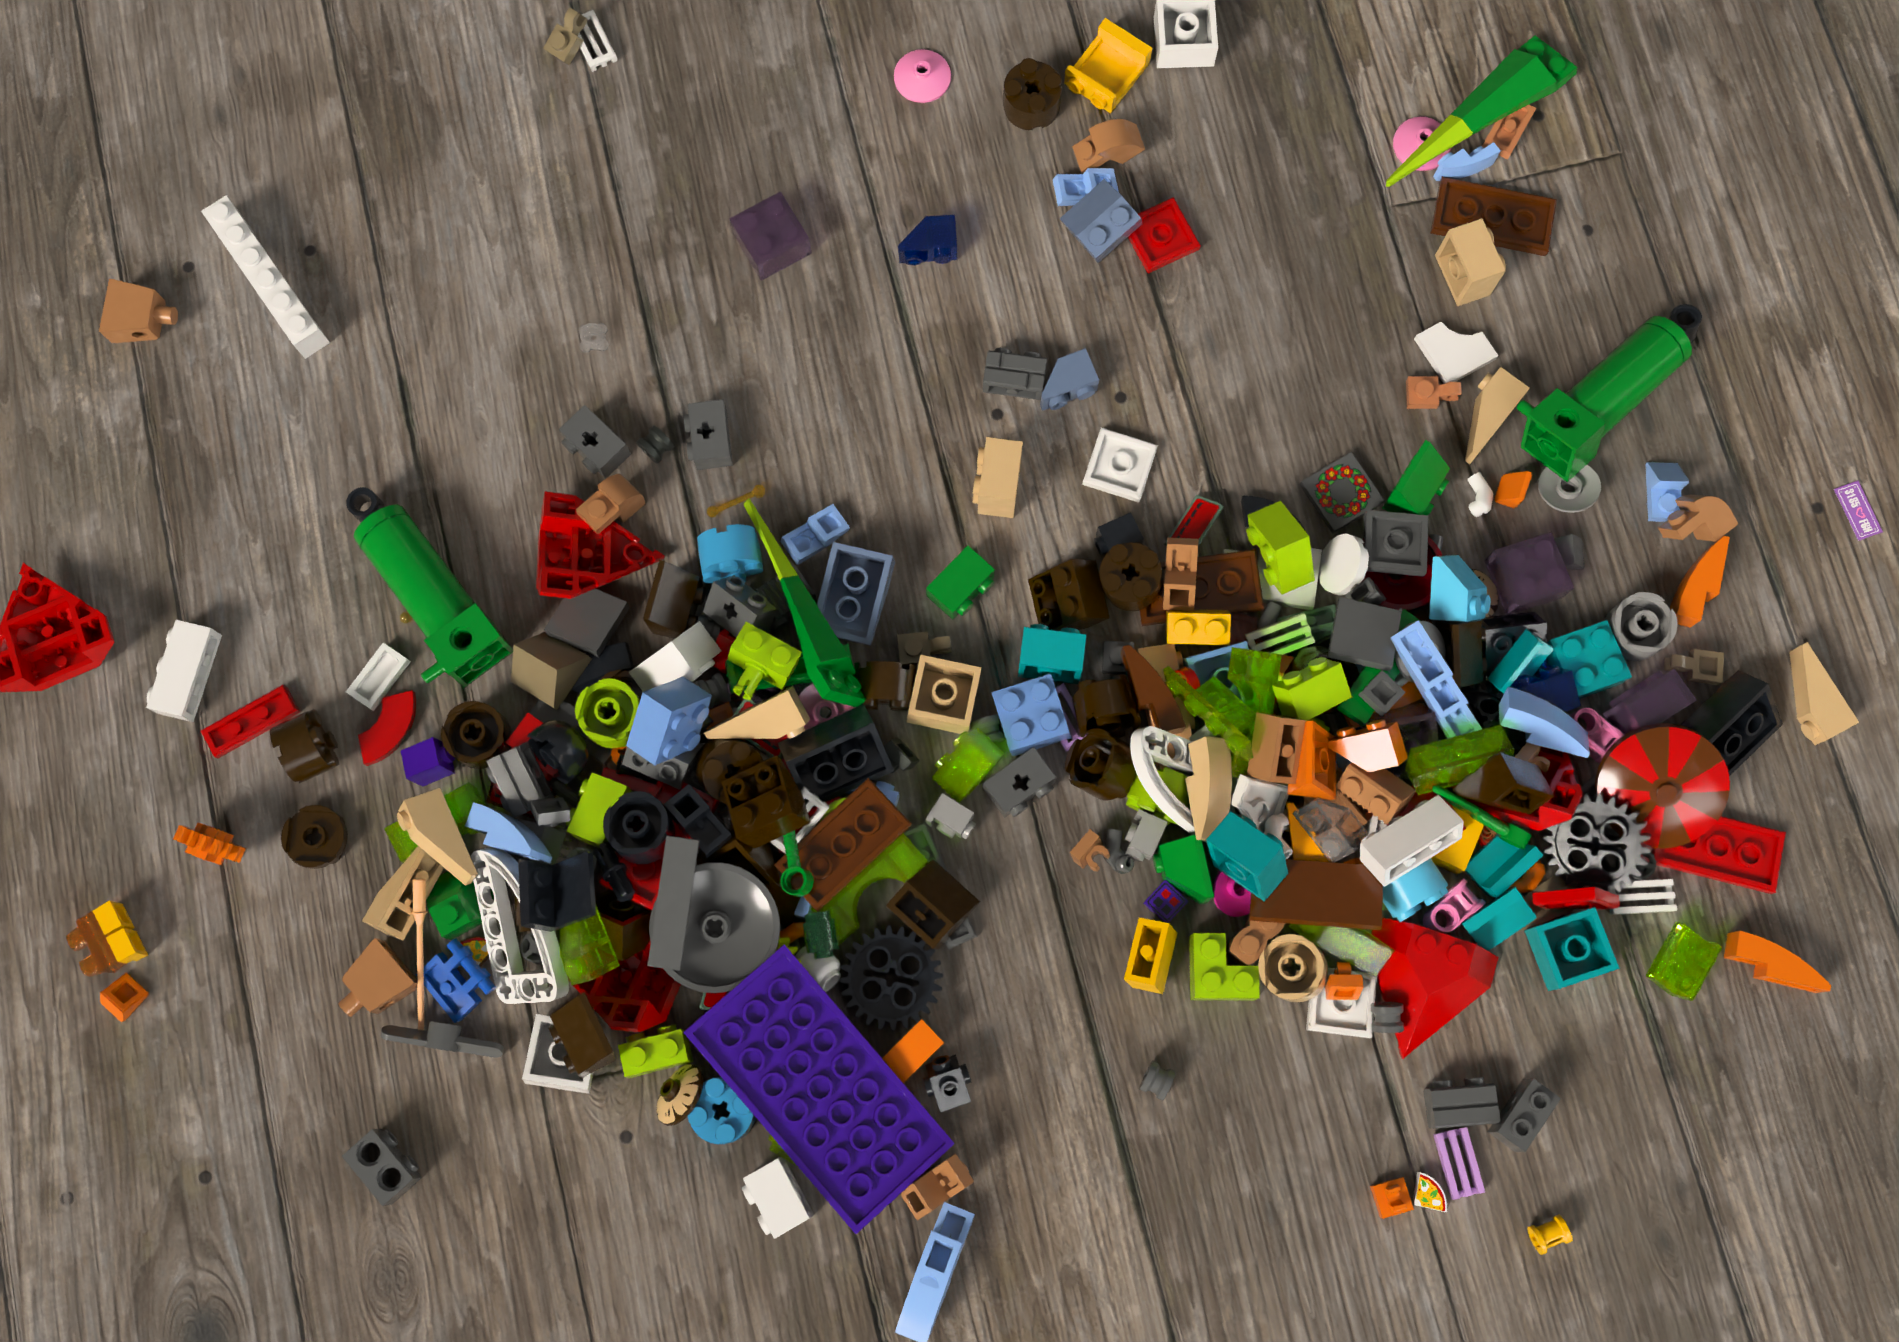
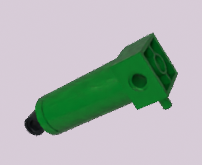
(1569, 425)
(454, 625)

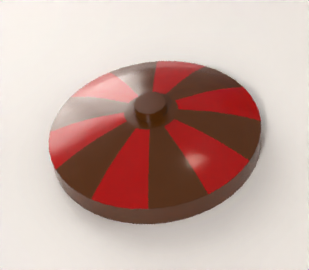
(1670, 778)

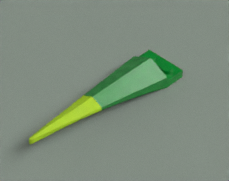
(1516, 82)
(822, 652)

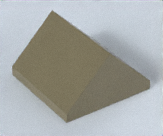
(547, 668)

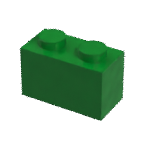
(961, 583)

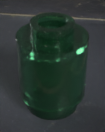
(820, 934)

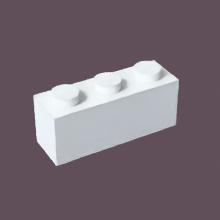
(183, 670)
(1411, 840)

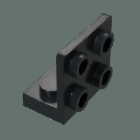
(1503, 633)
(557, 892)

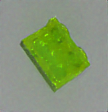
(1683, 962)

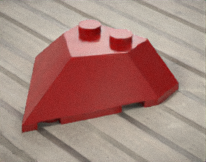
(576, 557)
(48, 635)
(1556, 810)
(1431, 977)
(632, 994)

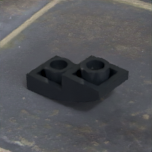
(612, 658)

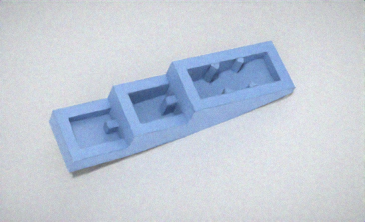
(1434, 681)

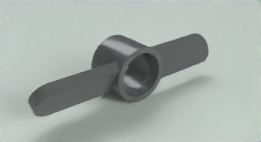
(442, 1037)

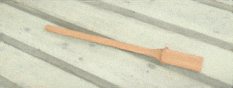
(419, 912)

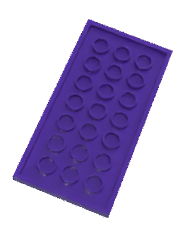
(819, 1088)

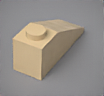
(1492, 407)
(1817, 699)
(769, 719)
(435, 831)
(394, 902)

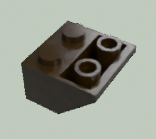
(1069, 596)
(1506, 784)
(764, 803)
(933, 904)

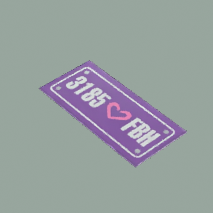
(1858, 510)

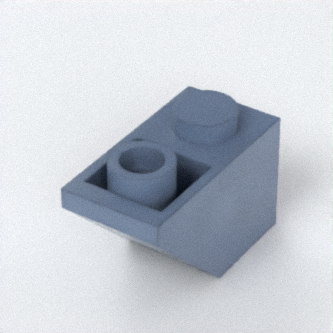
(1070, 379)

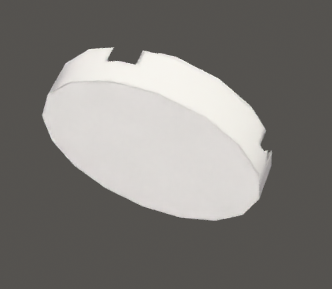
(1343, 564)

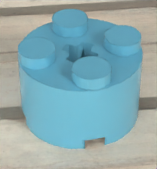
(1418, 885)

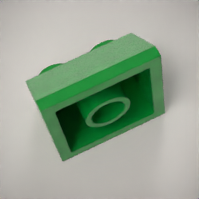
(1419, 483)

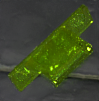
(1219, 709)

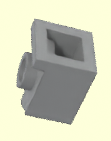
(951, 817)
(1144, 836)

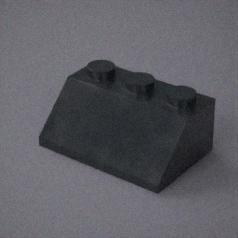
(1737, 718)
(836, 755)

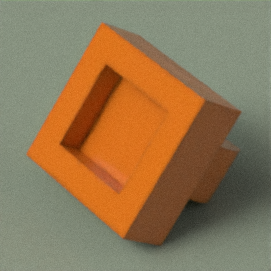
(1342, 984)
(1391, 1197)

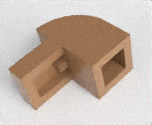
(1107, 141)
(613, 500)
(1703, 515)
(1180, 574)
(937, 1186)

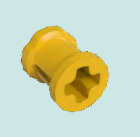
(1549, 1234)

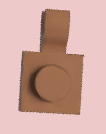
(1425, 392)

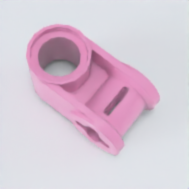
(1600, 732)
(1455, 905)

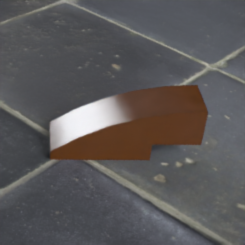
(1152, 692)

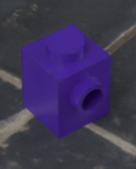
(427, 762)

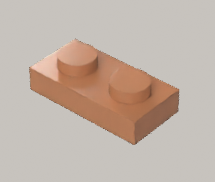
(1508, 130)

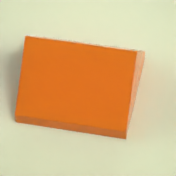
(1316, 766)

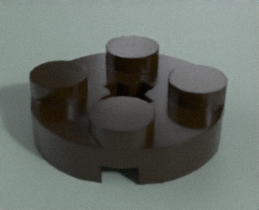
(326, 850)

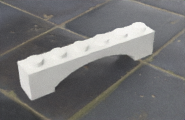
(265, 277)

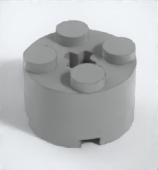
(1642, 625)

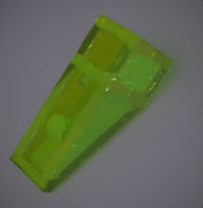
(1348, 944)
(586, 950)

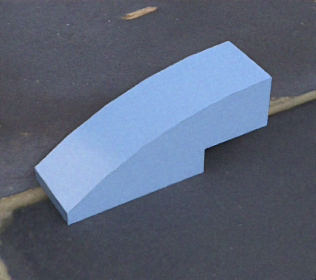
(1542, 723)
(506, 833)

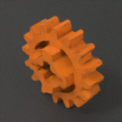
(209, 843)

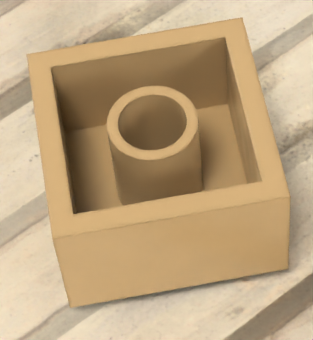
(1470, 262)
(999, 471)
(943, 694)

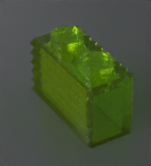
(967, 764)

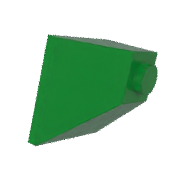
(1185, 868)
(454, 906)

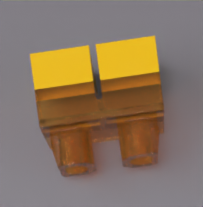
(109, 939)

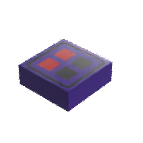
(1165, 902)

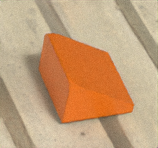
(1513, 488)
(123, 997)

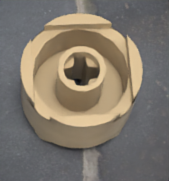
(1279, 955)

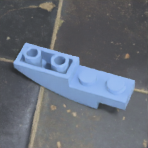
(934, 1273)

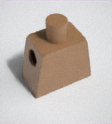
(134, 313)
(376, 980)

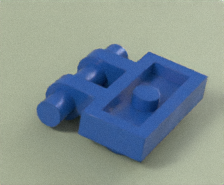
(450, 987)

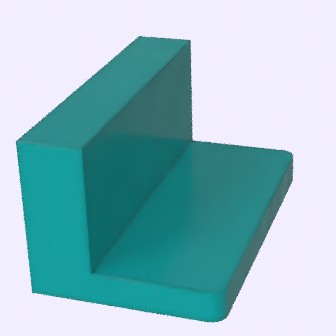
(1522, 659)
(1500, 865)
(1499, 919)

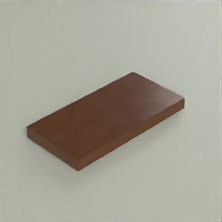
(1515, 218)
(1222, 583)
(847, 842)
(1323, 896)

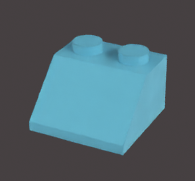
(1456, 591)

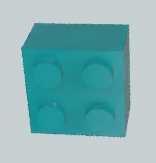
(1052, 653)
(1592, 657)
(1248, 855)
(1571, 949)

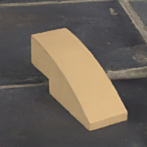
(1210, 785)

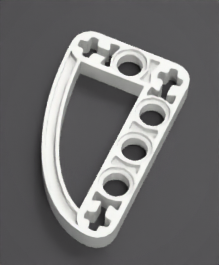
(1143, 761)
(510, 979)

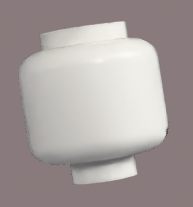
(824, 970)

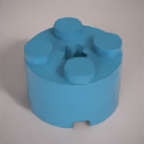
(729, 553)
(705, 1119)

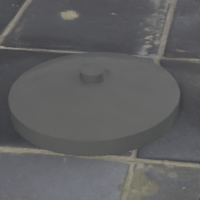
(728, 928)

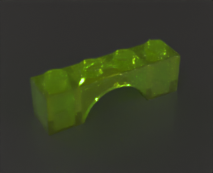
(1253, 675)
(897, 862)

